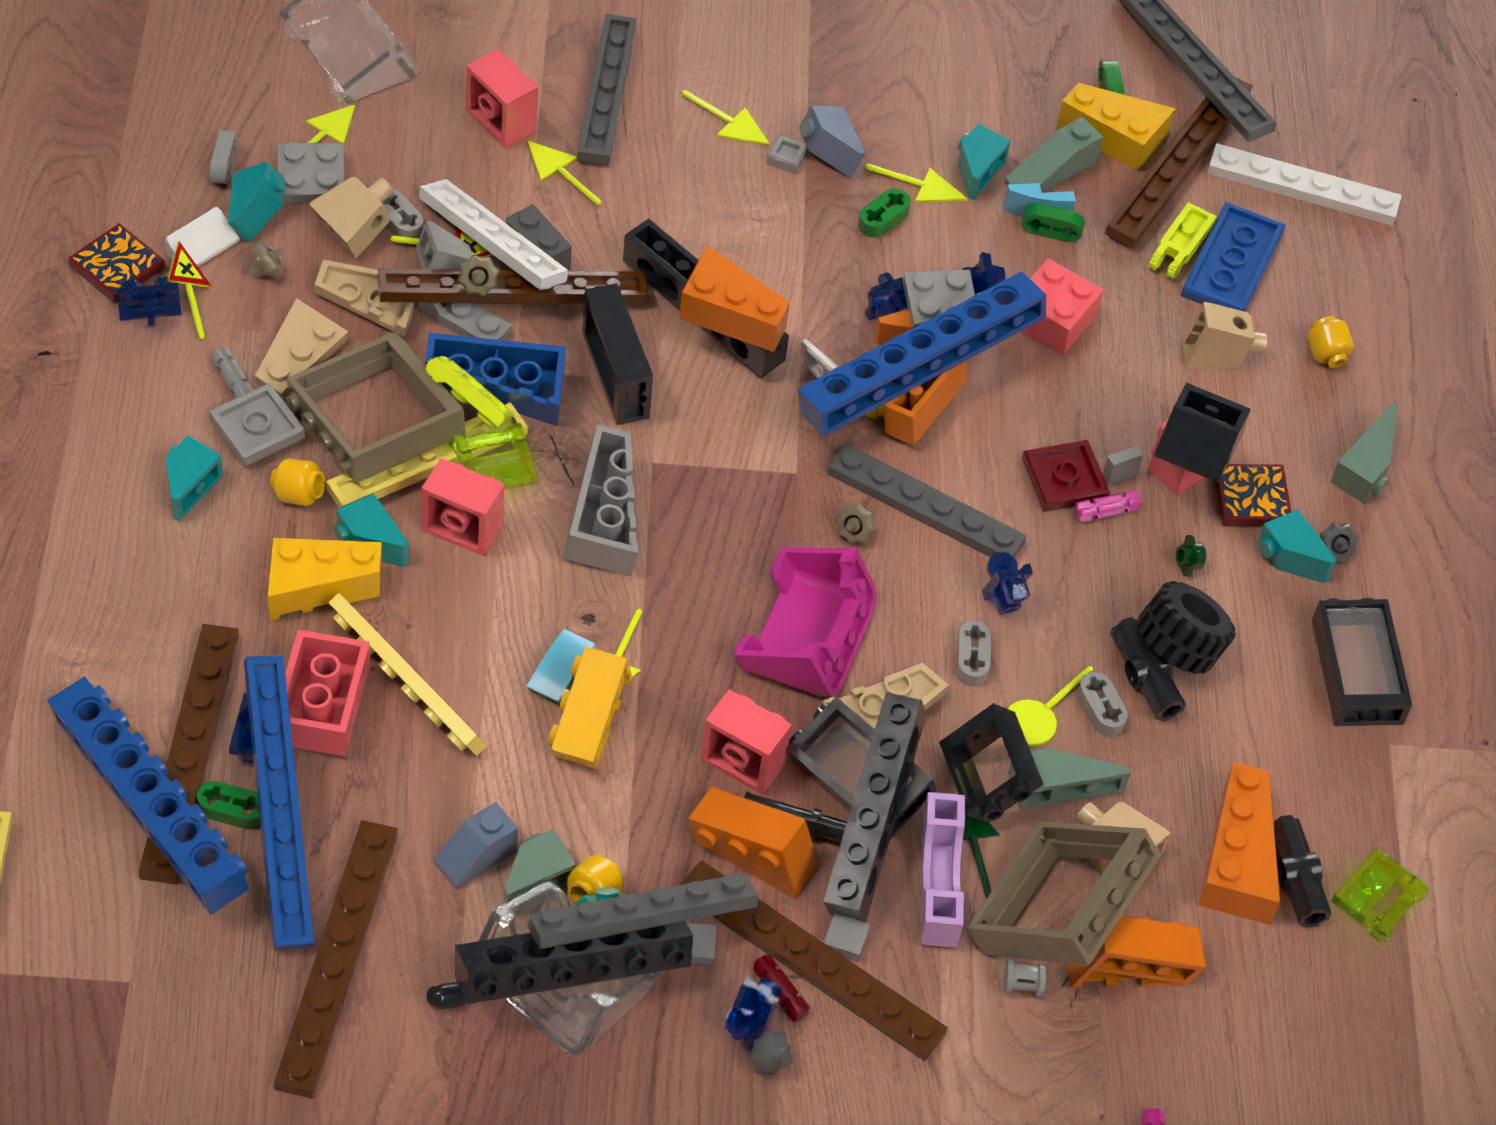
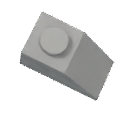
(441, 249)

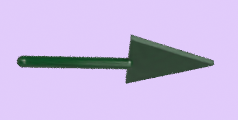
(974, 830)

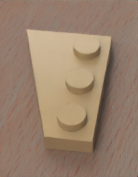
(358, 291)
(300, 344)
(913, 682)

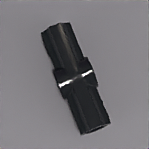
(1147, 670)
(1300, 872)

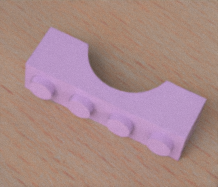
(940, 870)

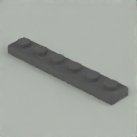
(607, 89)
(924, 503)
(641, 910)

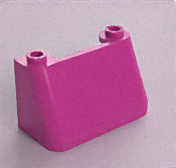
(814, 621)

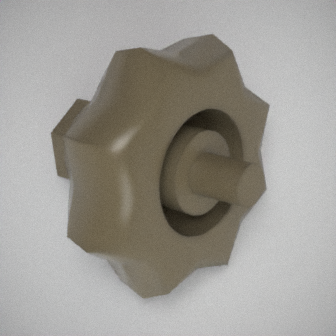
(267, 261)
(478, 275)
(856, 523)

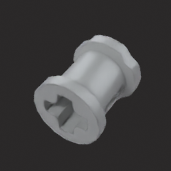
(1024, 977)

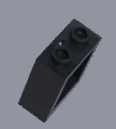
(973, 738)

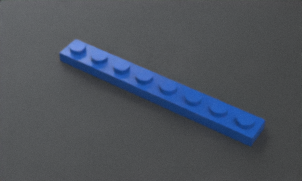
(278, 803)

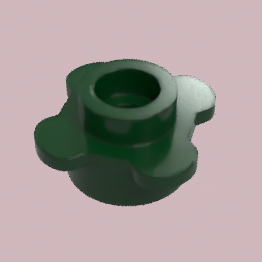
(1190, 555)

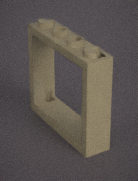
(356, 366)
(1132, 860)

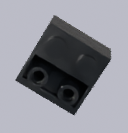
(1202, 432)

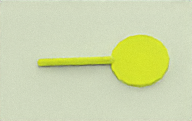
(1037, 718)

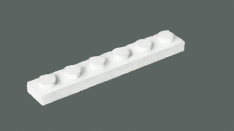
(1304, 184)
(493, 234)

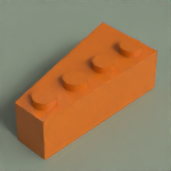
(1242, 856)

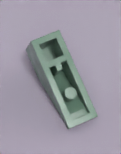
(1060, 156)
(1366, 463)
(1072, 778)

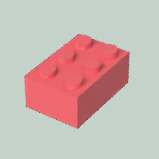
(325, 690)

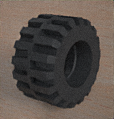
(1186, 627)

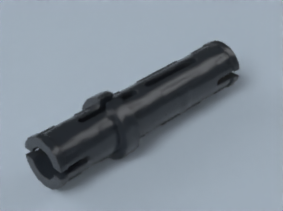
(836, 825)

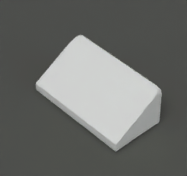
(203, 237)
(816, 360)

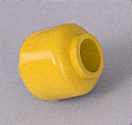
(1330, 341)
(297, 482)
(593, 874)

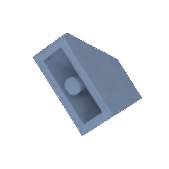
(832, 138)
(478, 845)

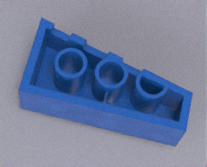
(510, 370)

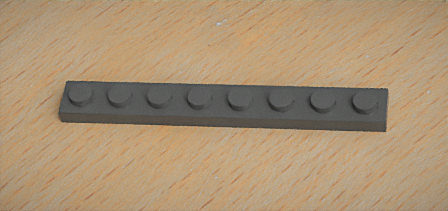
(1202, 67)

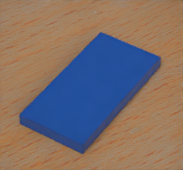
(1233, 258)

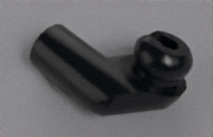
(445, 996)

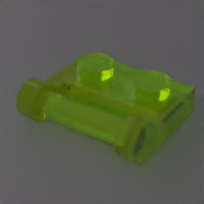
(510, 467)
(1370, 886)

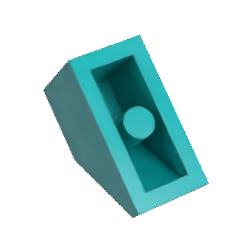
(981, 158)
(255, 199)
(191, 474)
(369, 522)
(1296, 548)

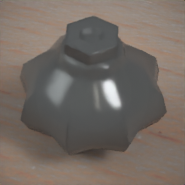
(1339, 540)
(771, 1053)

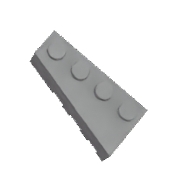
(604, 517)

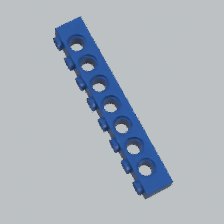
(922, 353)
(130, 774)

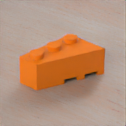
(733, 302)
(917, 409)
(756, 839)
(1145, 952)

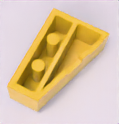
(1128, 124)
(315, 571)
(589, 707)

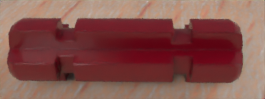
(796, 1006)

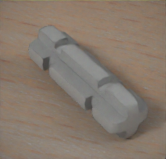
(231, 372)

